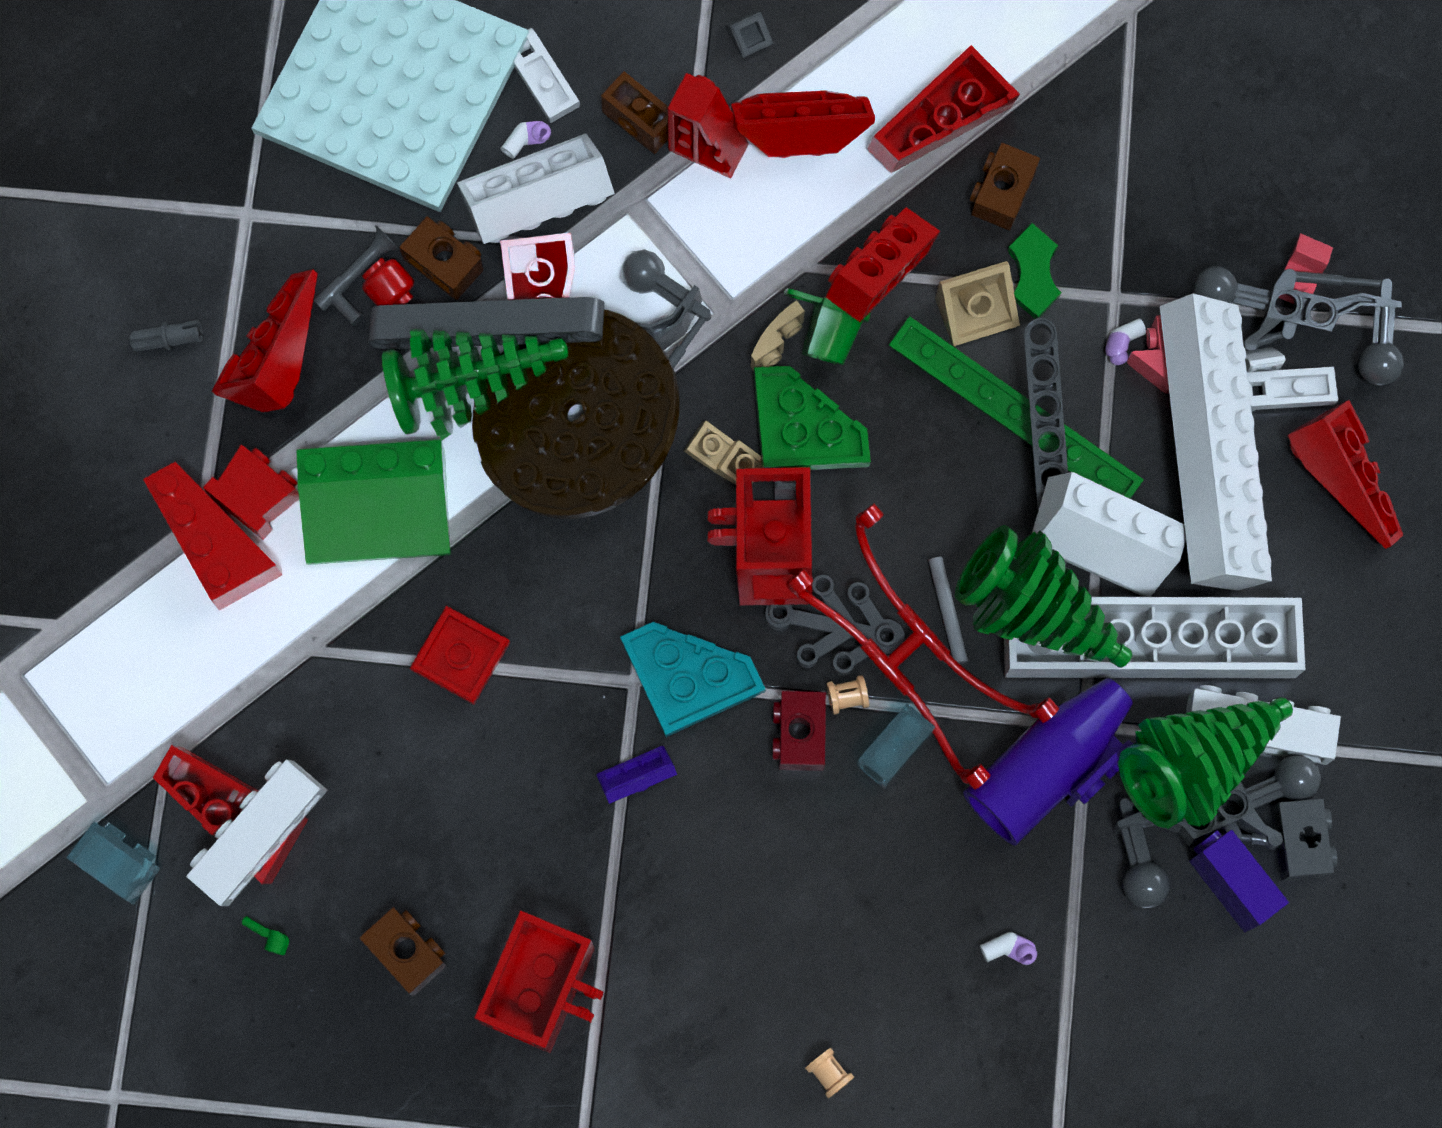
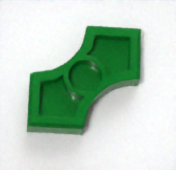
(1033, 255)

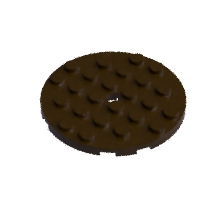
(604, 454)

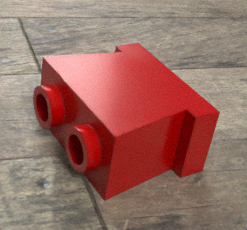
(253, 491)

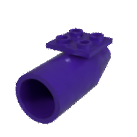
(1054, 761)

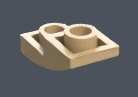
(771, 345)
(720, 452)

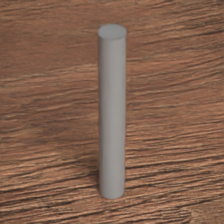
(948, 609)

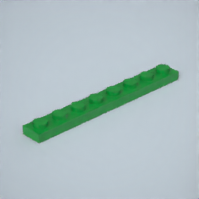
(1007, 405)

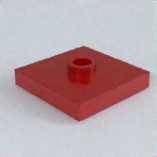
(460, 655)

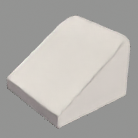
(1264, 360)

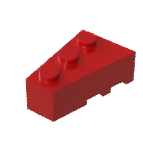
(704, 126)

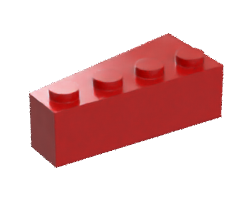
(951, 105)
(213, 543)
(214, 798)

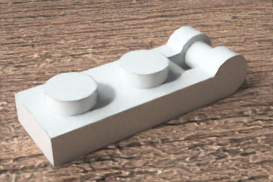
(545, 80)
(1293, 388)

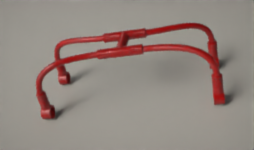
(921, 634)

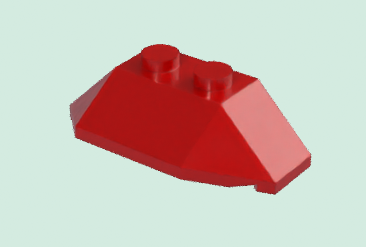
(802, 121)

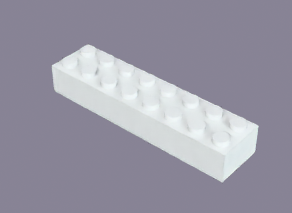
(1215, 443)
(1182, 640)

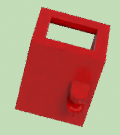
(769, 536)
(537, 982)

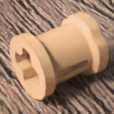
(847, 694)
(829, 1072)

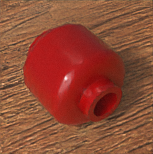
(388, 283)

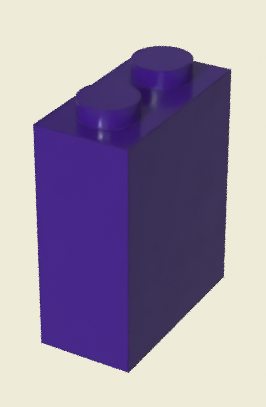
(1237, 880)

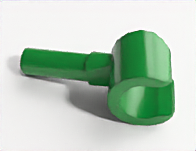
(275, 942)

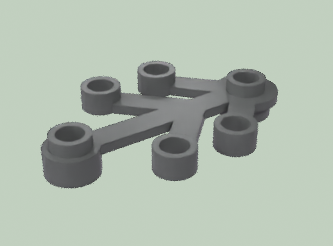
(837, 633)

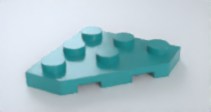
(688, 676)

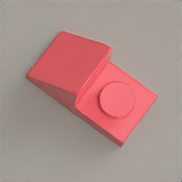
(1307, 256)
(1152, 363)

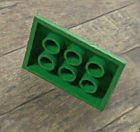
(373, 502)

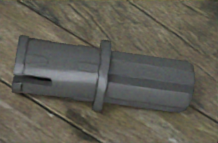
(166, 336)

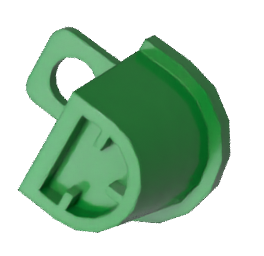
(830, 329)

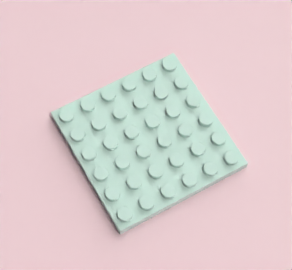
(392, 90)

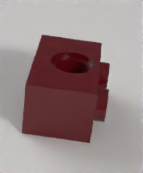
(803, 708)

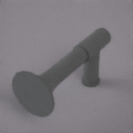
(333, 292)

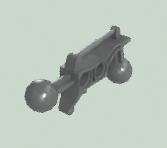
(644, 274)
(1378, 363)
(1148, 883)

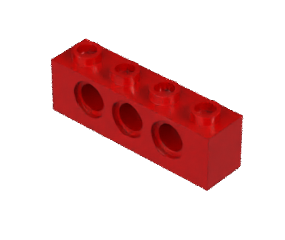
(881, 263)

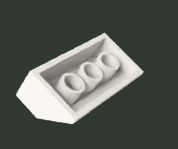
(536, 188)
(1109, 533)

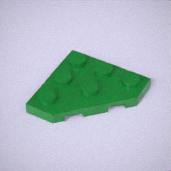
(804, 425)

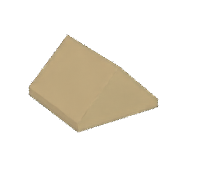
(978, 303)

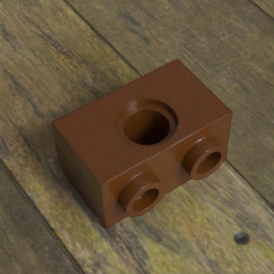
(636, 112)
(999, 205)
(452, 275)
(383, 942)

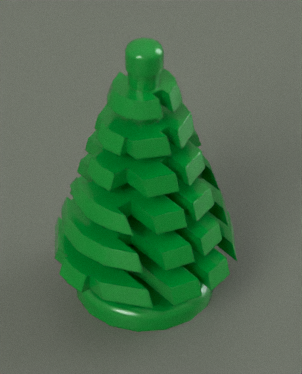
(457, 376)
(1035, 598)
(1196, 759)

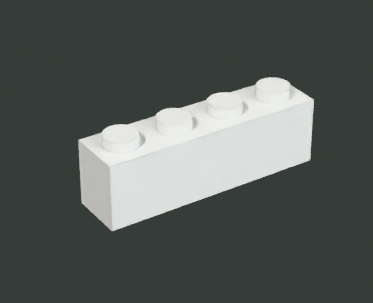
(1305, 733)
(256, 832)

